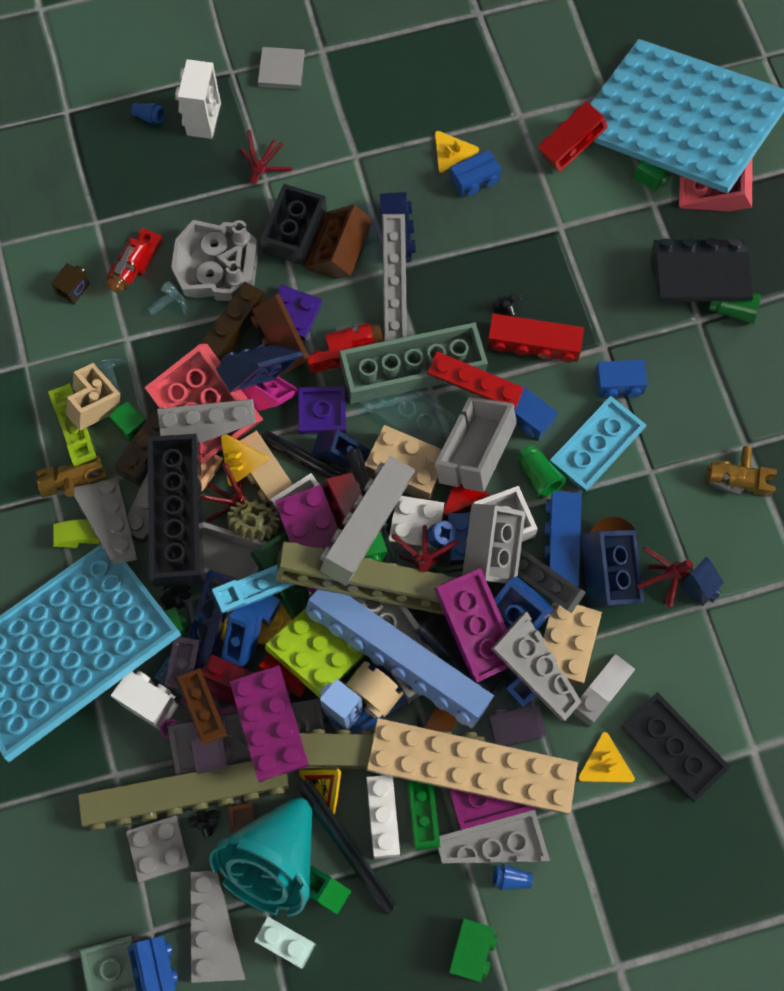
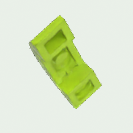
(78, 442)

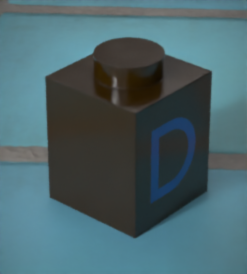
(70, 283)

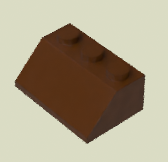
(338, 242)
(277, 328)

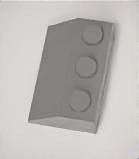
(494, 542)

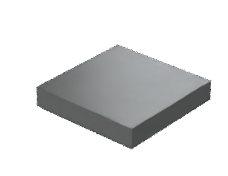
(281, 68)

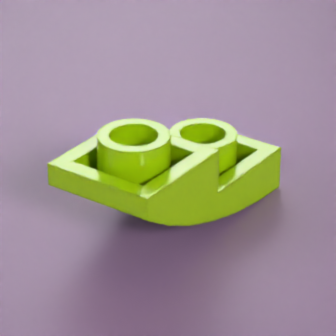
(71, 533)

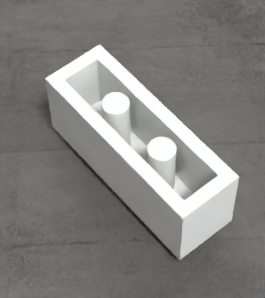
(383, 817)

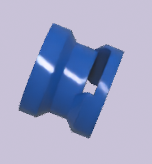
(436, 531)

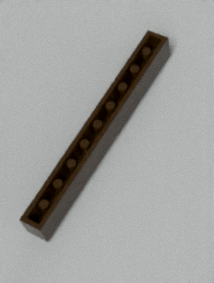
(222, 340)

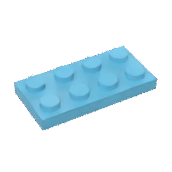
(597, 444)

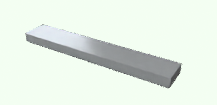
(394, 276)

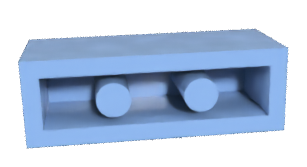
(341, 704)

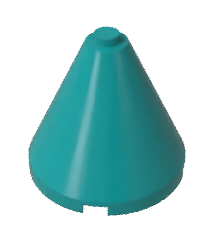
(269, 859)

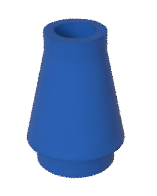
(149, 112)
(508, 878)

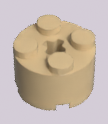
(375, 690)

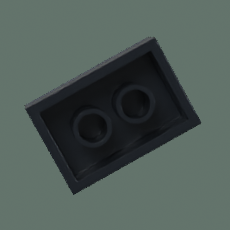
(293, 224)

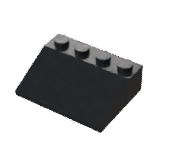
(701, 270)

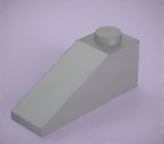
(603, 690)

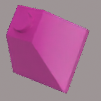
(270, 393)

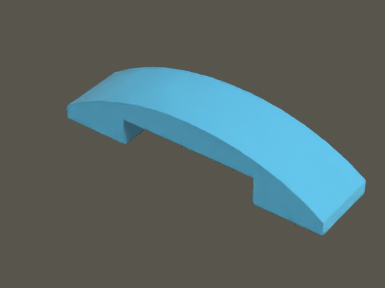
(248, 590)

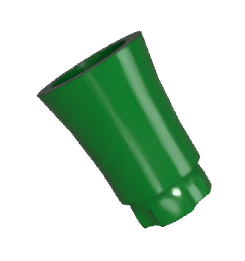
(738, 309)
(540, 471)

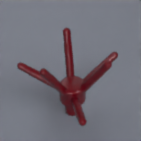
(260, 166)
(237, 495)
(423, 559)
(673, 571)

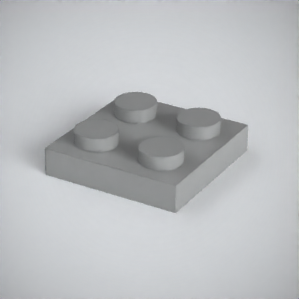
(158, 849)

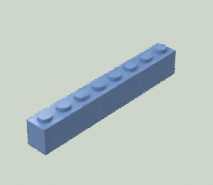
(400, 655)

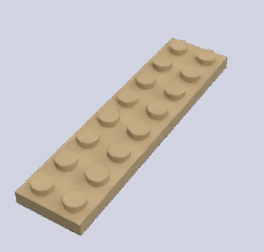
(472, 766)

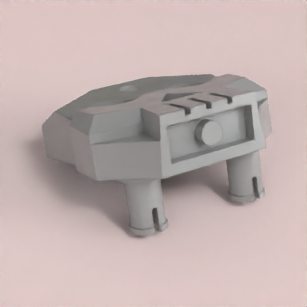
(230, 261)

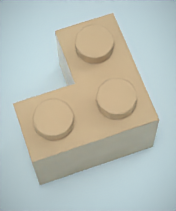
(93, 397)

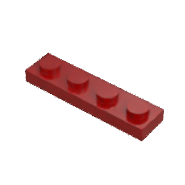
(474, 380)

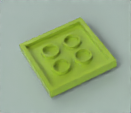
(313, 653)

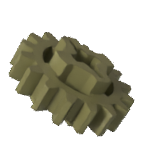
(253, 520)

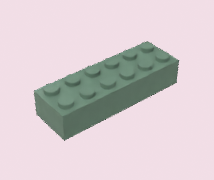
(404, 362)

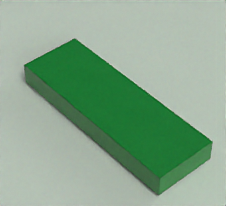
(423, 816)

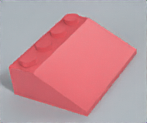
(702, 197)
(195, 382)

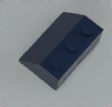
(256, 366)
(611, 568)

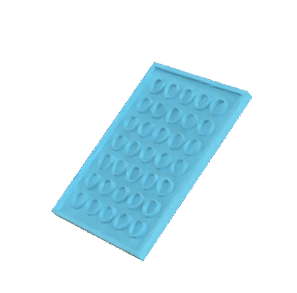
(686, 114)
(73, 645)

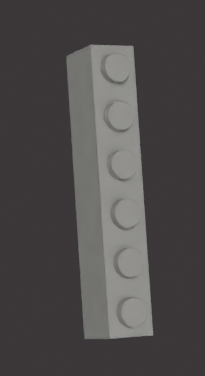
(366, 521)

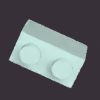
(285, 942)

